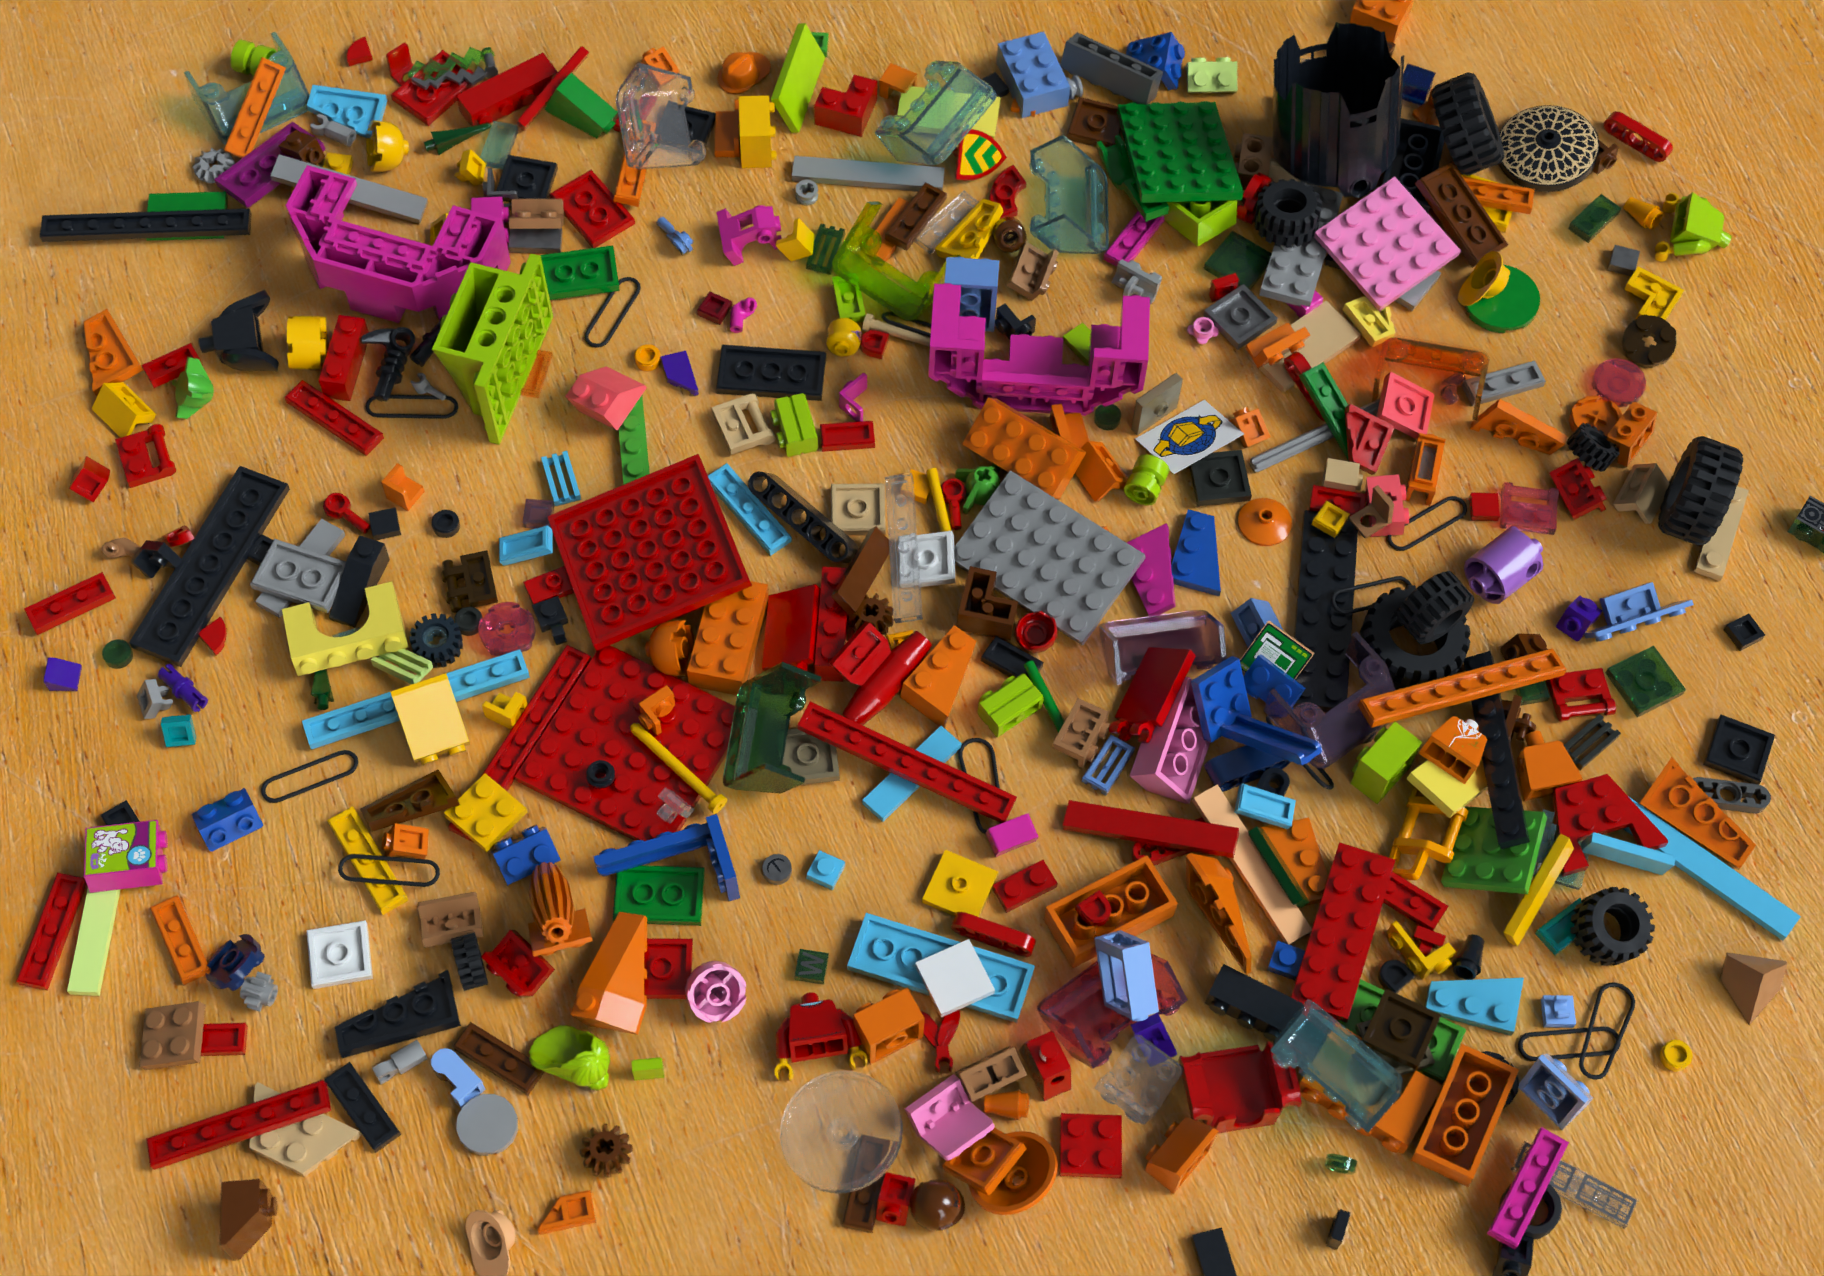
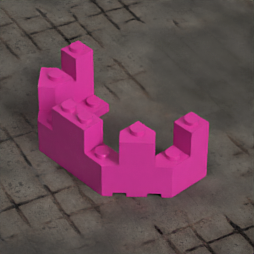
(384, 270)
(1035, 370)

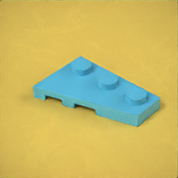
(347, 107)
(1478, 1002)

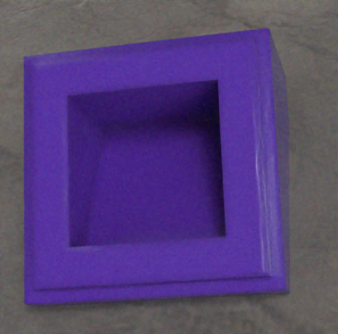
(62, 675)

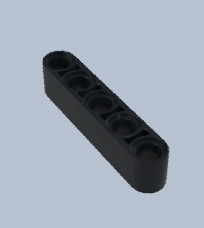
(792, 512)

